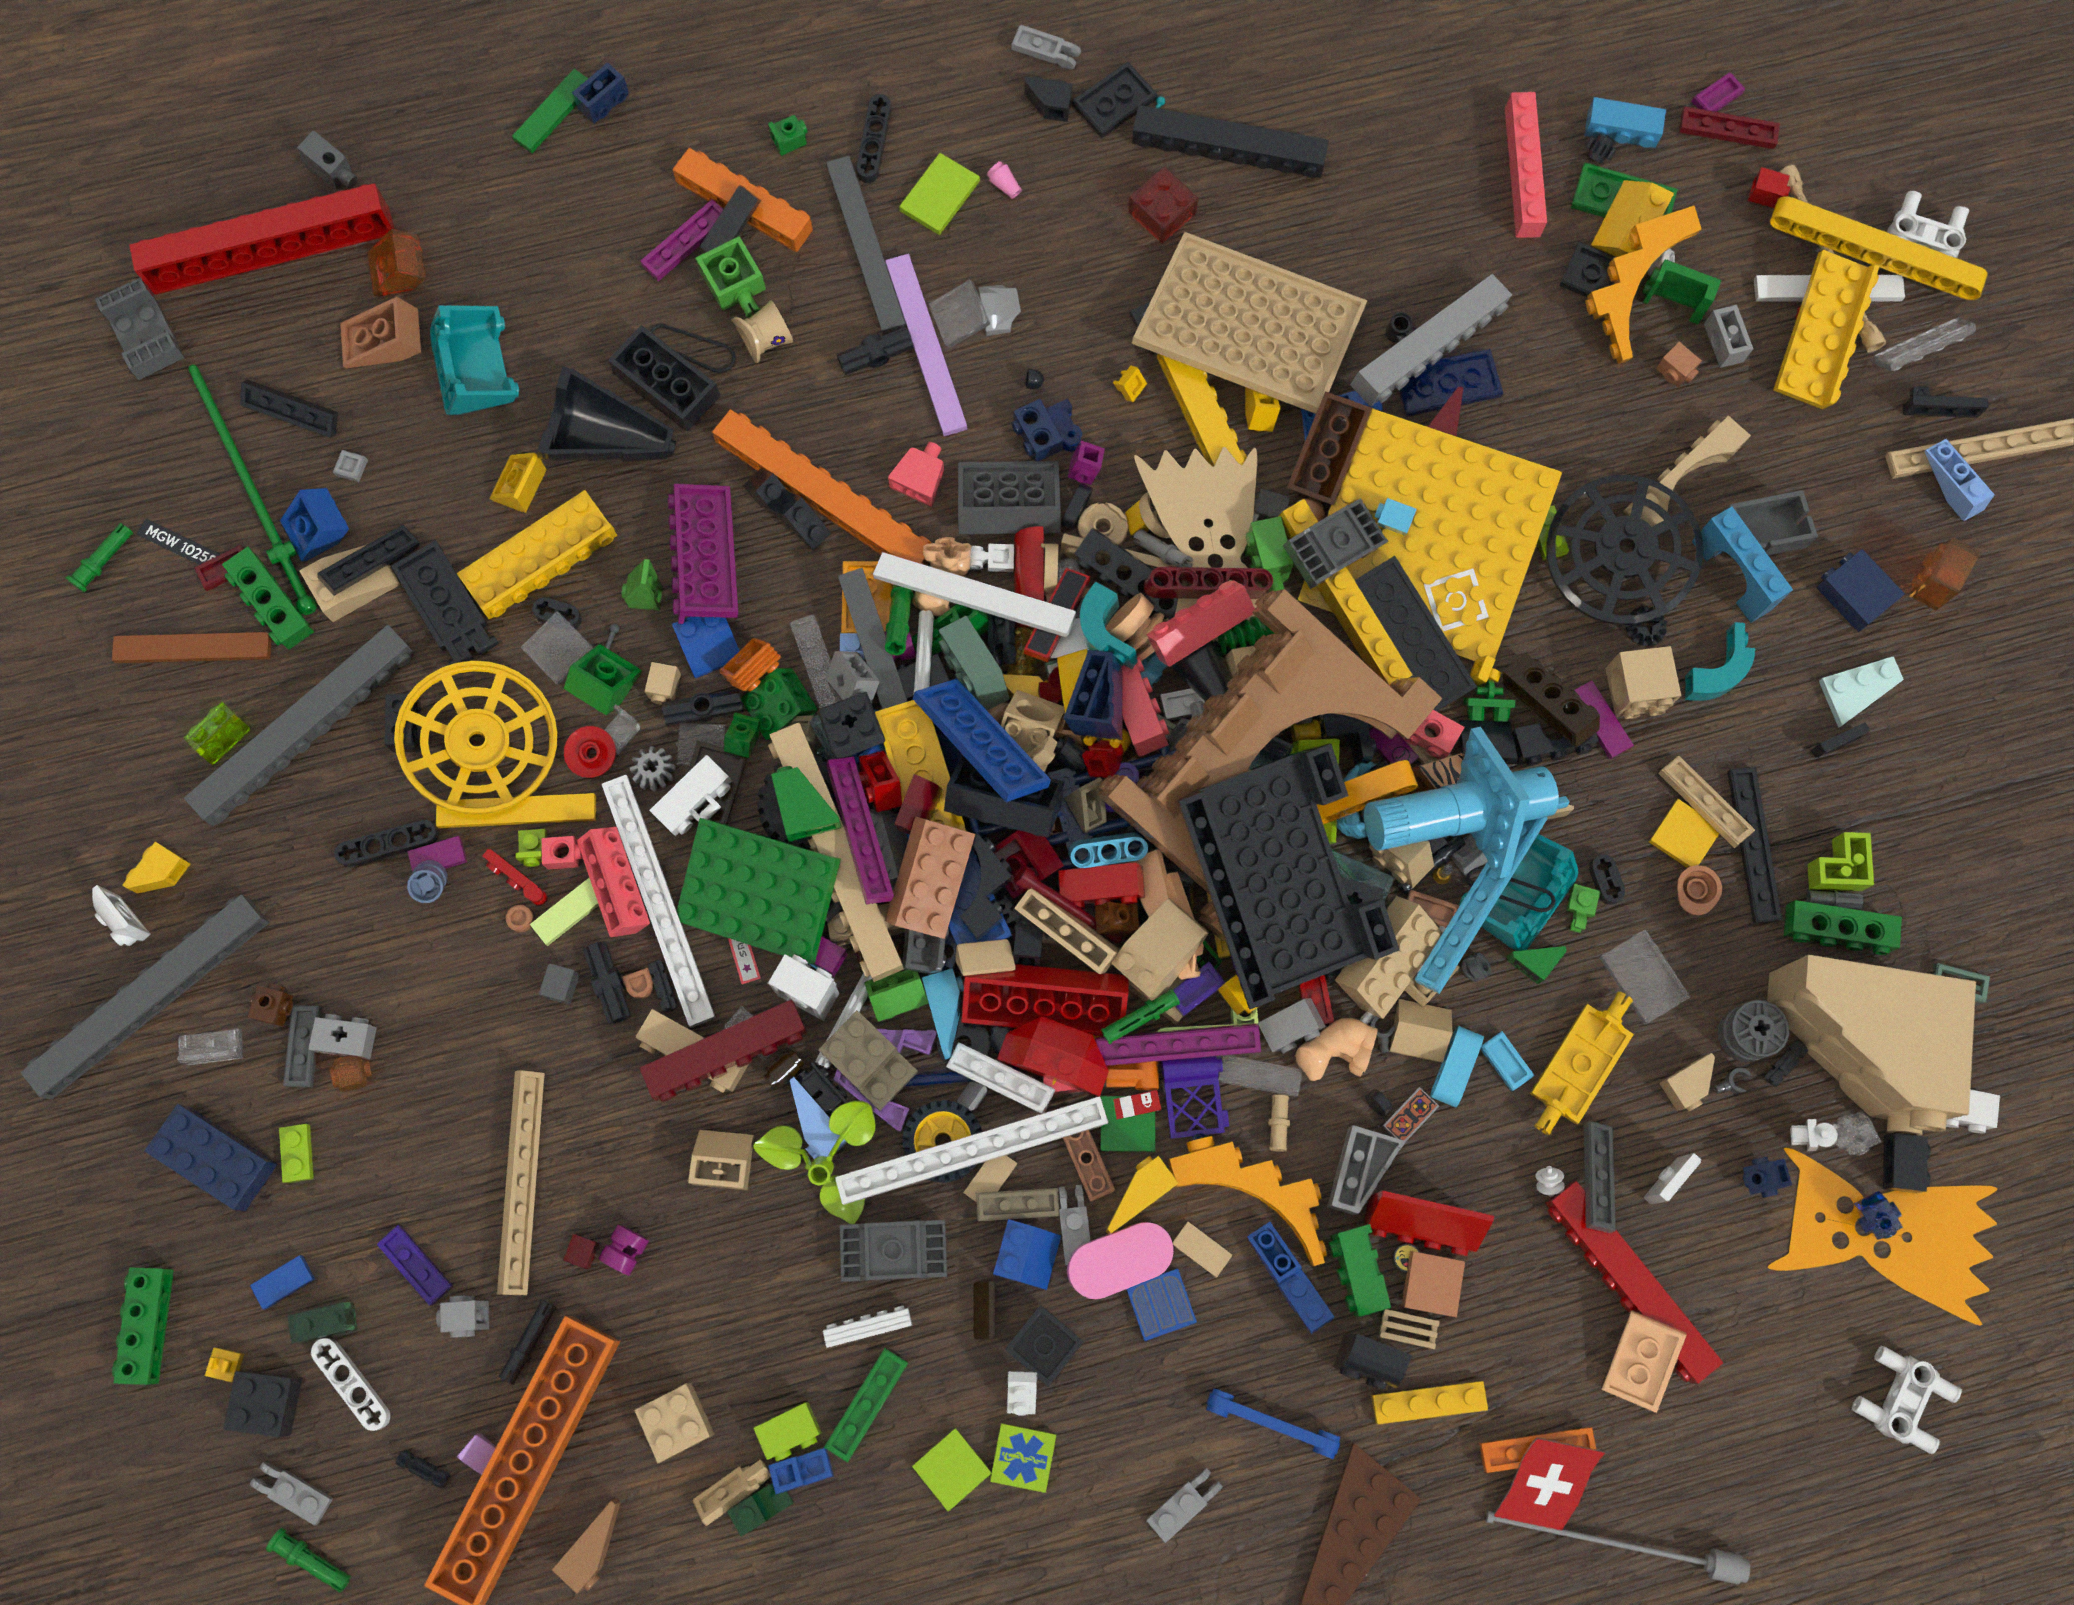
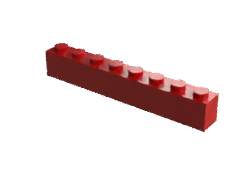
(1632, 1281)

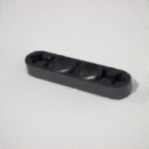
(874, 138)
(386, 840)

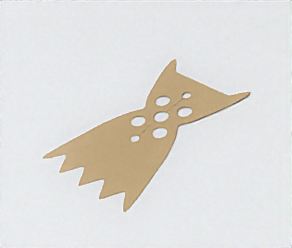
(1201, 492)

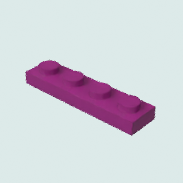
(681, 242)

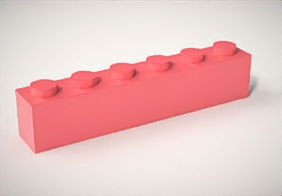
(1525, 165)

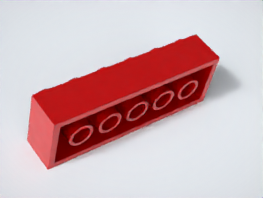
(1063, 995)

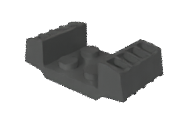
(140, 328)
(1335, 543)
(893, 1250)

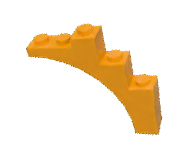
(1615, 301)
(1291, 1202)

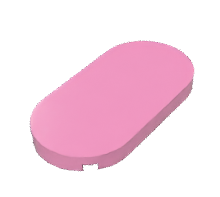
(1120, 1260)

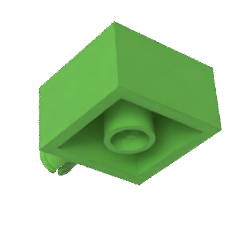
(732, 275)
(1266, 550)

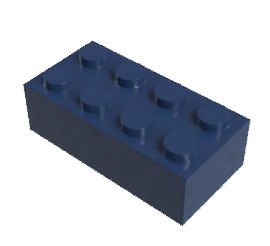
(211, 1157)

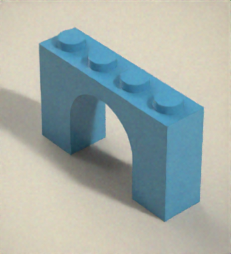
(1764, 581)

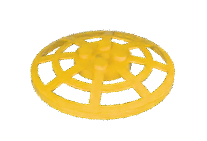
(473, 722)

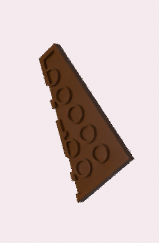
(1359, 1527)

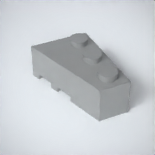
(1360, 1168)

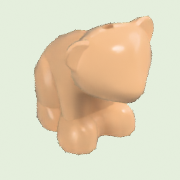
(946, 556)
(1344, 1039)

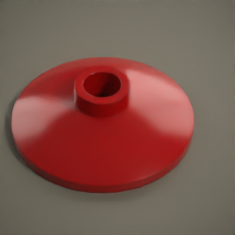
(578, 747)

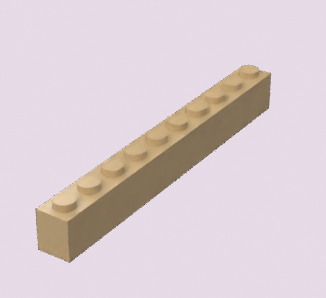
(865, 920)

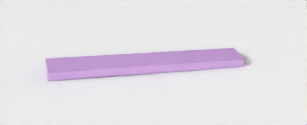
(926, 345)

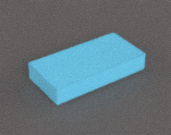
(1506, 1061)

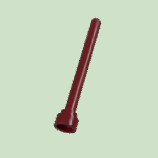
(1026, 878)

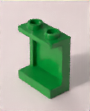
(1682, 286)

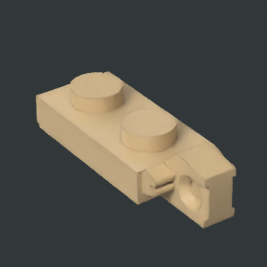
(730, 1491)

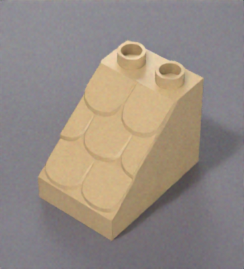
(1886, 1035)

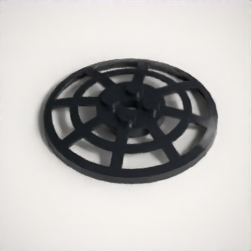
(1617, 562)

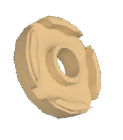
(1104, 513)

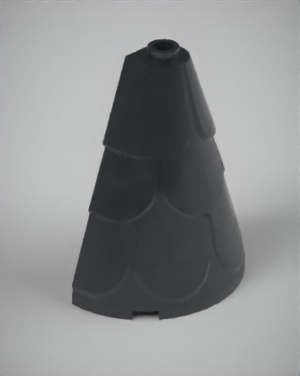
(600, 426)

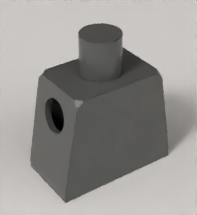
(326, 161)

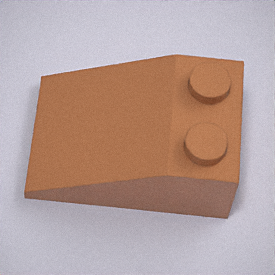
(381, 335)

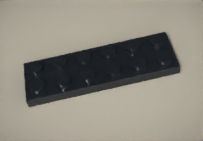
(1415, 631)

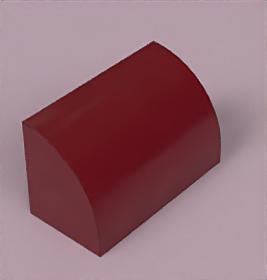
(919, 802)

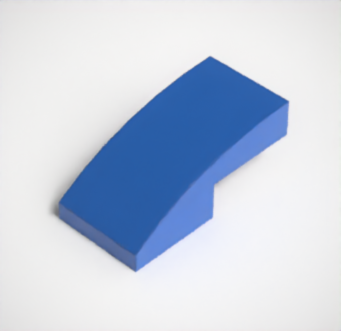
(801, 1471)

